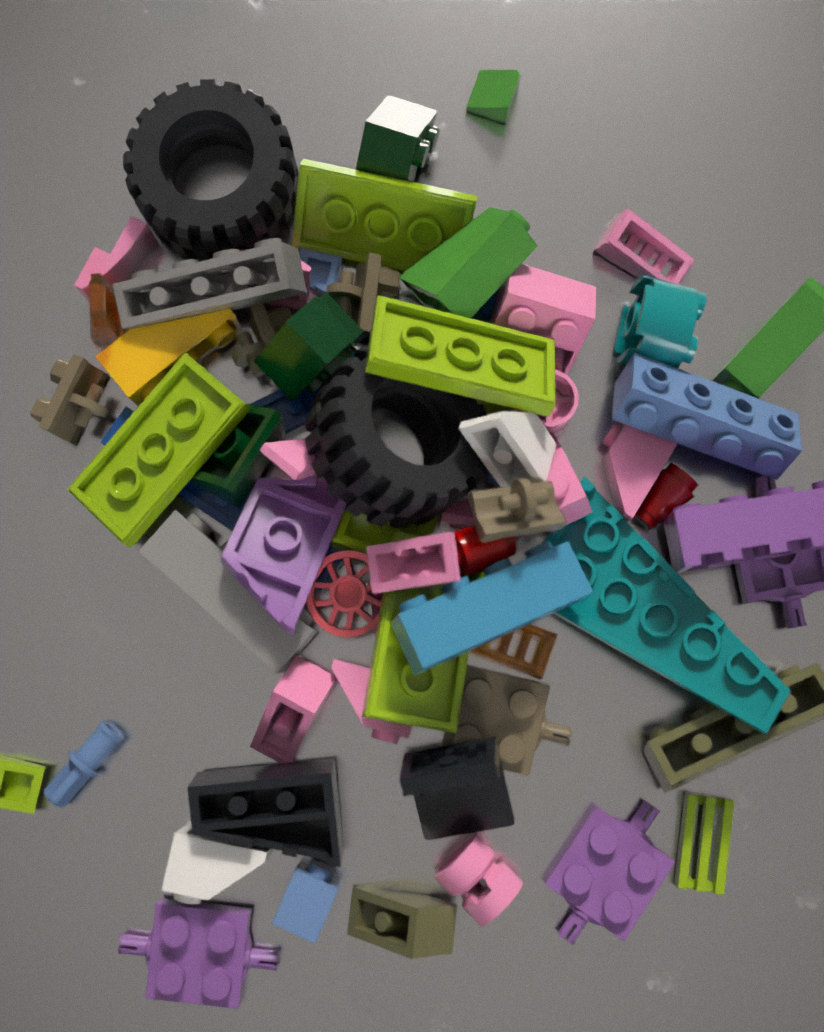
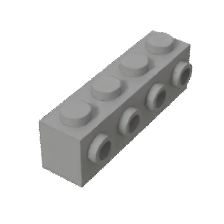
(217, 284)
(194, 565)

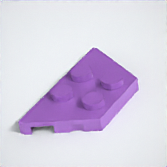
(282, 544)

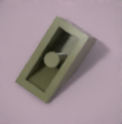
(402, 921)

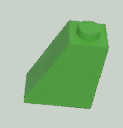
(471, 263)
(777, 342)

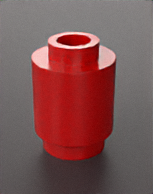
(477, 555)

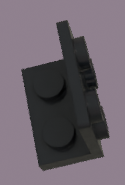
(458, 788)

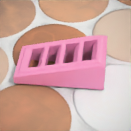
(637, 265)

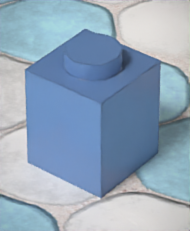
(307, 900)

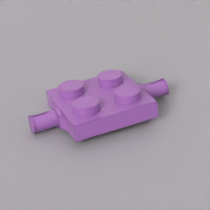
(782, 577)
(609, 872)
(198, 953)

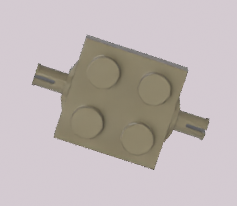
(510, 711)

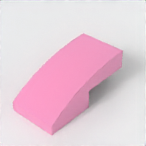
(124, 259)

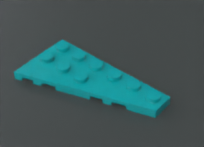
(660, 620)

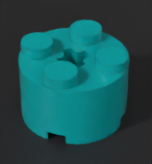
(660, 322)

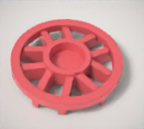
(346, 595)

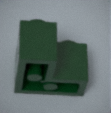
(397, 139)
(309, 347)

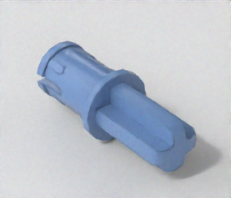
(83, 764)

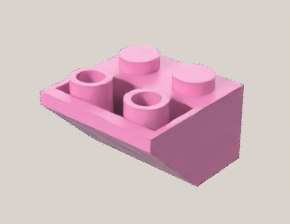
(549, 308)

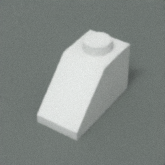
(511, 445)
(205, 866)

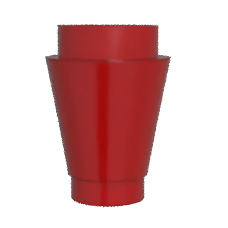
(669, 491)

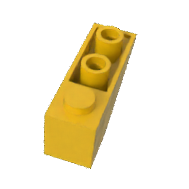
(148, 352)

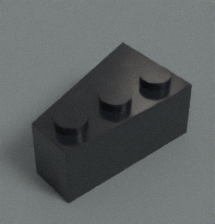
(271, 807)

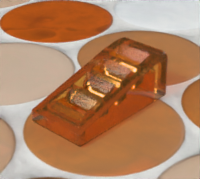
(104, 315)
(537, 667)

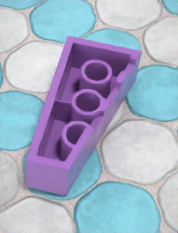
(746, 528)

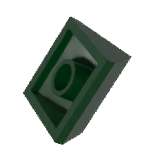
(238, 460)

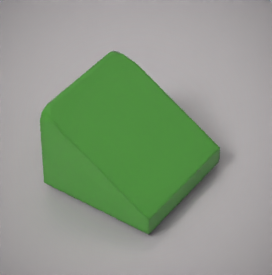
(494, 93)

